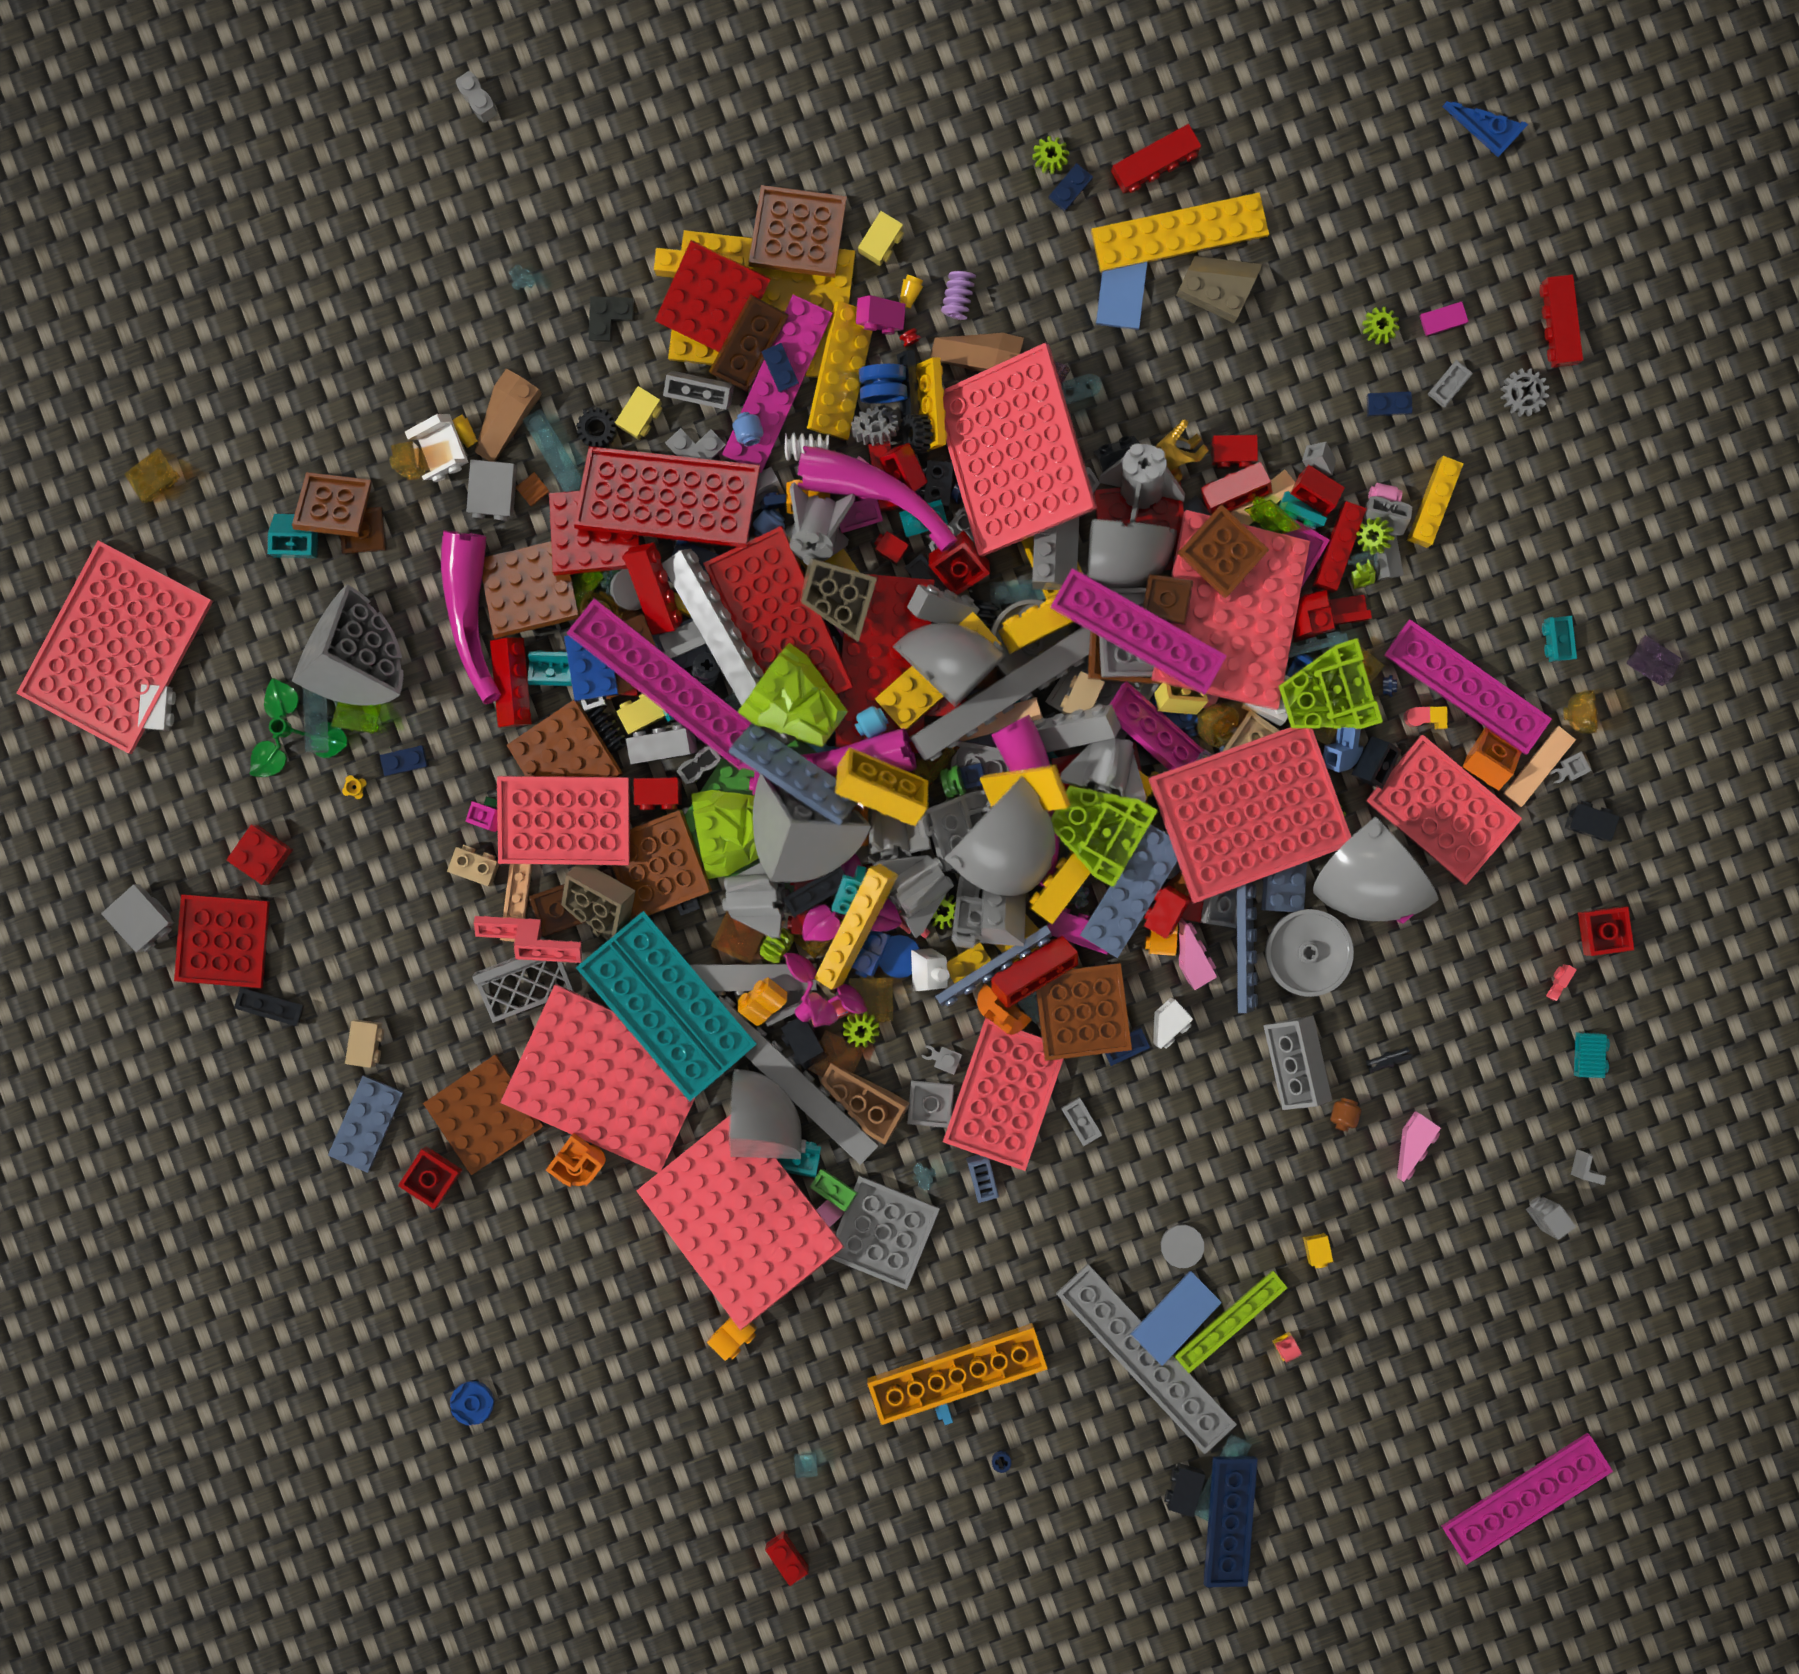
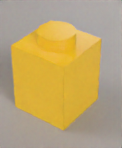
(1318, 1250)

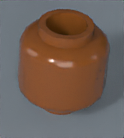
(1345, 1114)

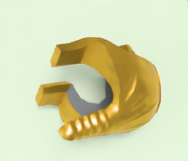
(1176, 457)

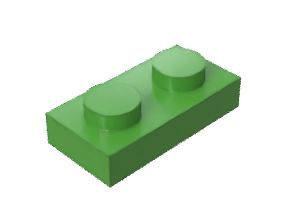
(833, 1190)

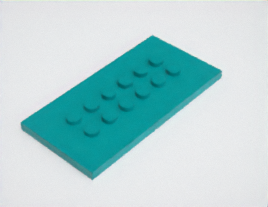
(666, 1006)

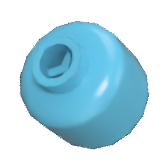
(871, 722)

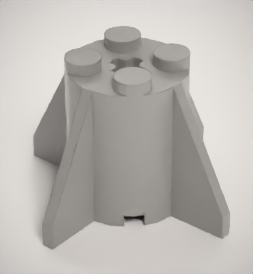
(1143, 478)
(817, 525)
(1106, 768)
(890, 839)
(917, 889)
(756, 900)

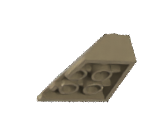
(1219, 285)
(838, 595)
(597, 900)

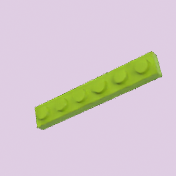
(1230, 1321)

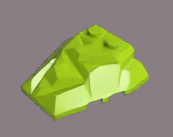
(1331, 691)
(794, 700)
(1102, 830)
(724, 831)

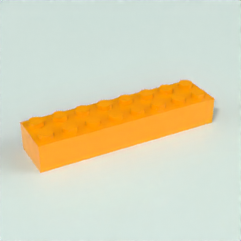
(956, 1374)

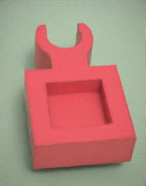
(1562, 978)

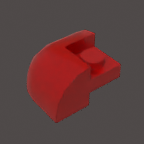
(1313, 616)

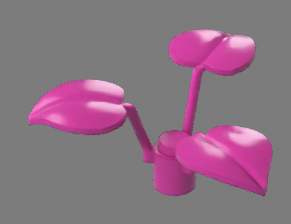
(823, 925)
(815, 1006)

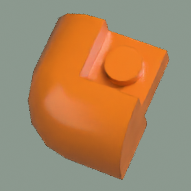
(1009, 1019)
(577, 1162)

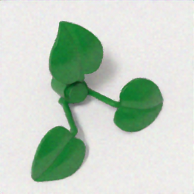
(279, 701)

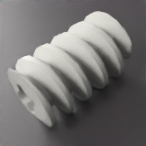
(795, 446)

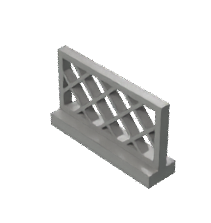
(508, 968)

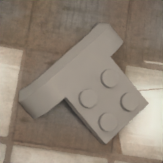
(951, 822)
(967, 914)

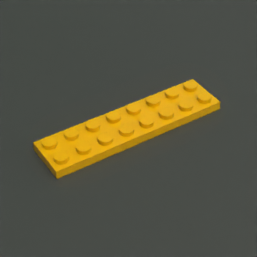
(1180, 232)

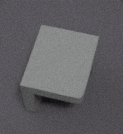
(1320, 458)

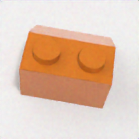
(1492, 759)

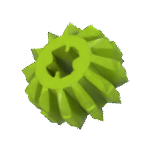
(1043, 151)
(1374, 331)
(1369, 529)
(945, 903)
(775, 948)
(867, 1023)

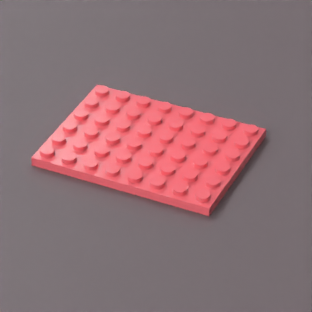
(1015, 451)
(1251, 623)
(110, 637)
(1250, 811)
(597, 1082)
(739, 1224)

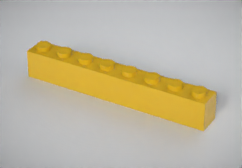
(1065, 881)

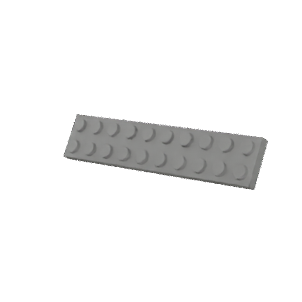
(1167, 1384)

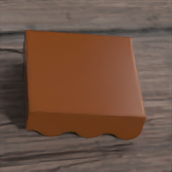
(532, 489)

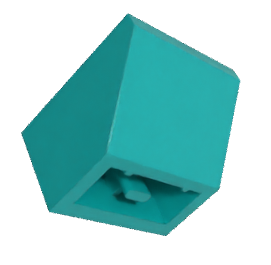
(288, 542)

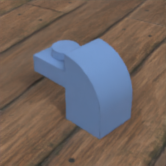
(1345, 752)

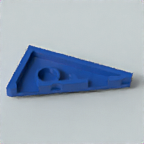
(1491, 130)

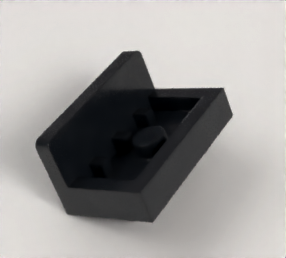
(1111, 453)

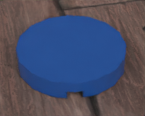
(897, 956)
(471, 1403)

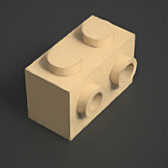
(1083, 695)
(473, 865)
(364, 1043)

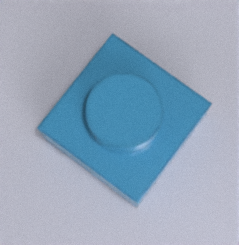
(943, 1412)

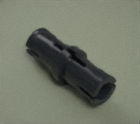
(1388, 1059)

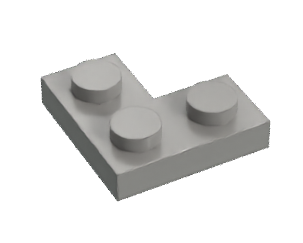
(706, 448)

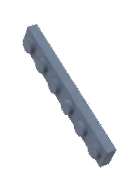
(987, 971)

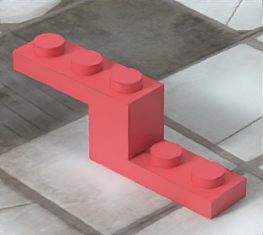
(528, 939)

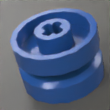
(883, 383)

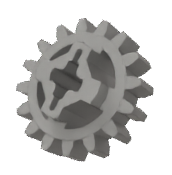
(1533, 397)
(875, 426)

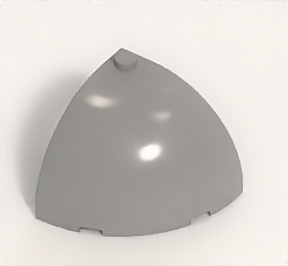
(1128, 554)
(351, 654)
(950, 657)
(797, 840)
(1009, 845)
(1374, 878)
(763, 1119)

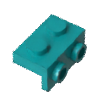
(1299, 510)
(913, 526)
(1559, 639)
(548, 668)
(847, 890)
(807, 1164)

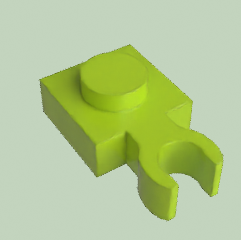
(1363, 575)

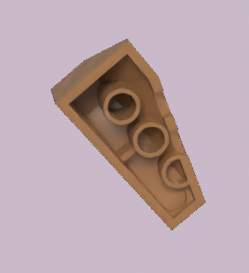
(977, 351)
(508, 405)
(869, 1104)

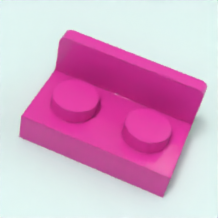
(861, 513)

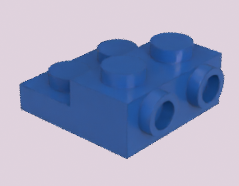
(871, 953)

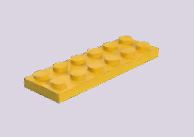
(839, 373)
(912, 694)

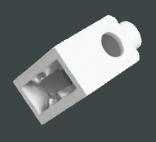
(928, 970)

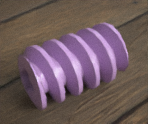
(956, 294)

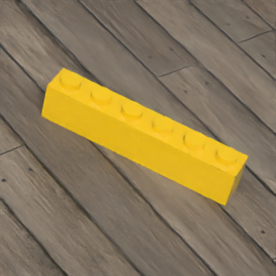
(856, 926)

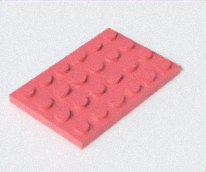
(1444, 809)
(563, 820)
(1003, 1097)

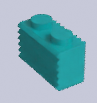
(1591, 1055)

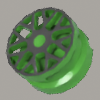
(952, 782)

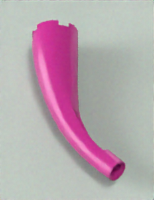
(844, 475)
(461, 579)
(887, 747)
(1024, 749)

